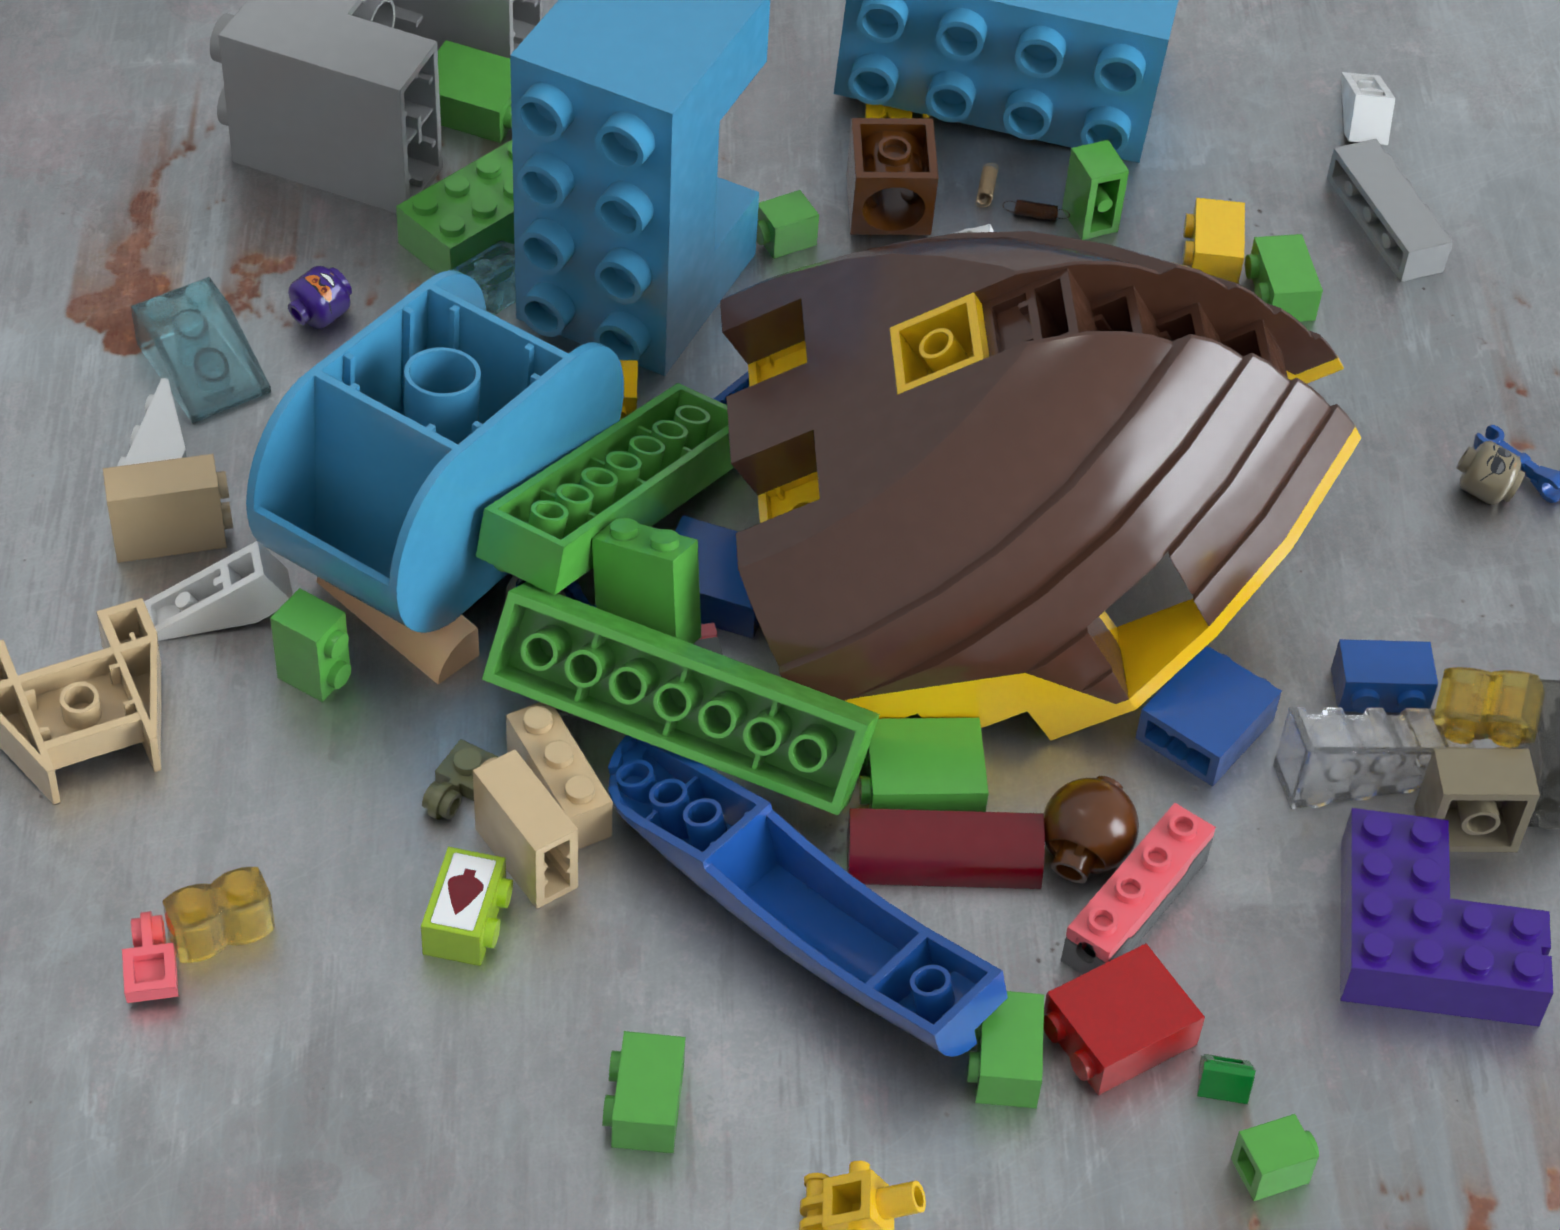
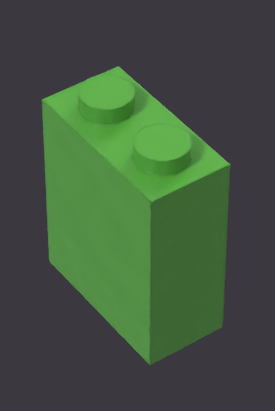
(474, 91)
(648, 577)
(925, 765)

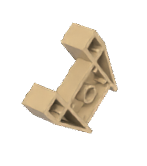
(85, 702)

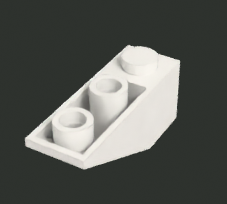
(159, 433)

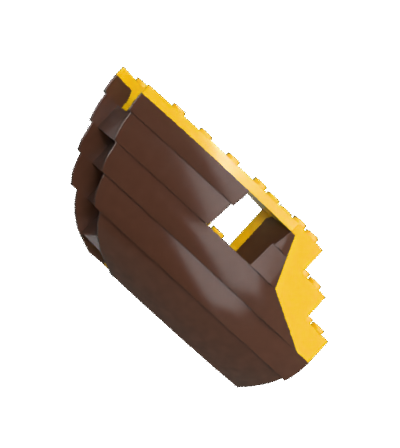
(994, 448)

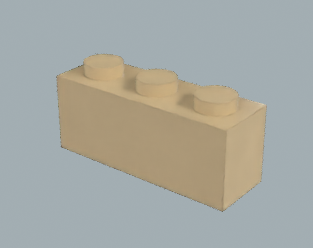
(562, 768)

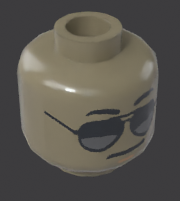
(1490, 473)

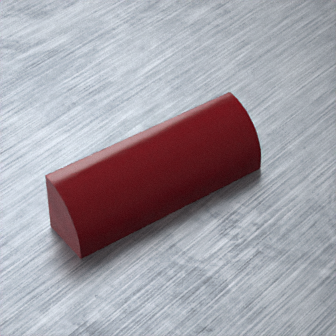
(946, 848)

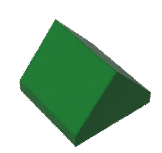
(1225, 1078)

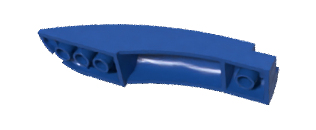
(802, 898)

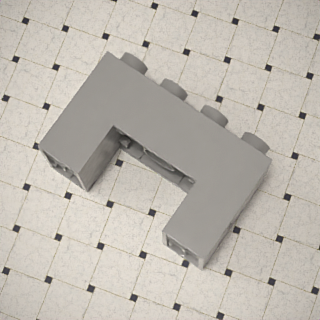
(350, 87)

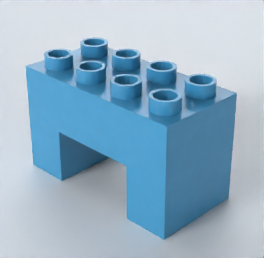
(1013, 66)
(618, 169)

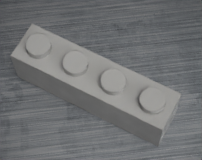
(1389, 210)

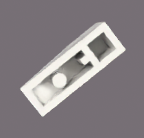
(1366, 107)
(222, 596)

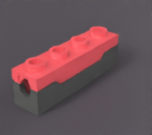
(1139, 890)

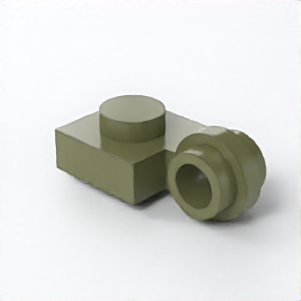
(454, 780)

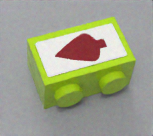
(465, 906)

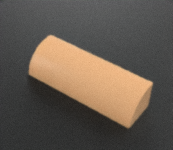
(434, 653)

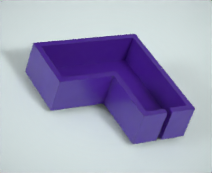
(1417, 946)

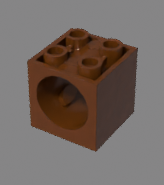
(891, 176)

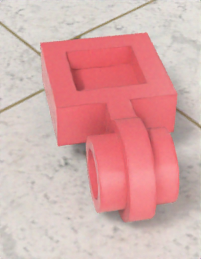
(151, 964)

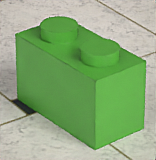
(1095, 189)
(1285, 275)
(311, 645)
(1010, 1053)
(646, 1093)

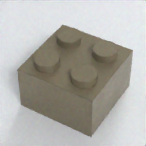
(1483, 796)

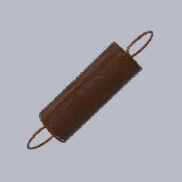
(1036, 210)

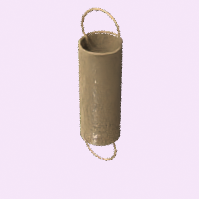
(987, 185)

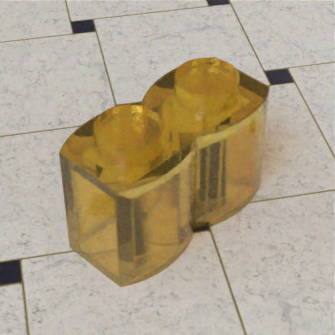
(1489, 705)
(219, 914)

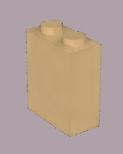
(167, 507)
(526, 828)

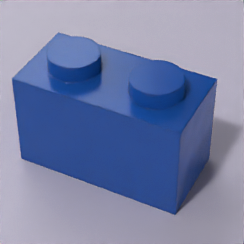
(1383, 675)

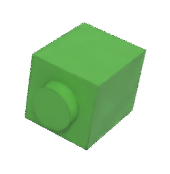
(787, 224)
(1275, 1157)

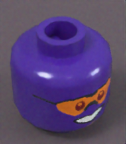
(319, 297)

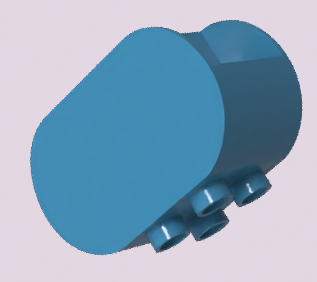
(406, 437)

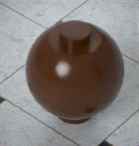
(1089, 827)

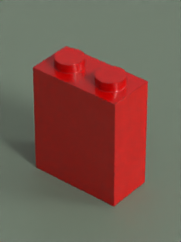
(1121, 1019)

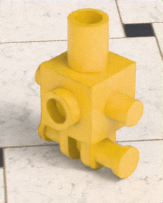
(857, 1200)

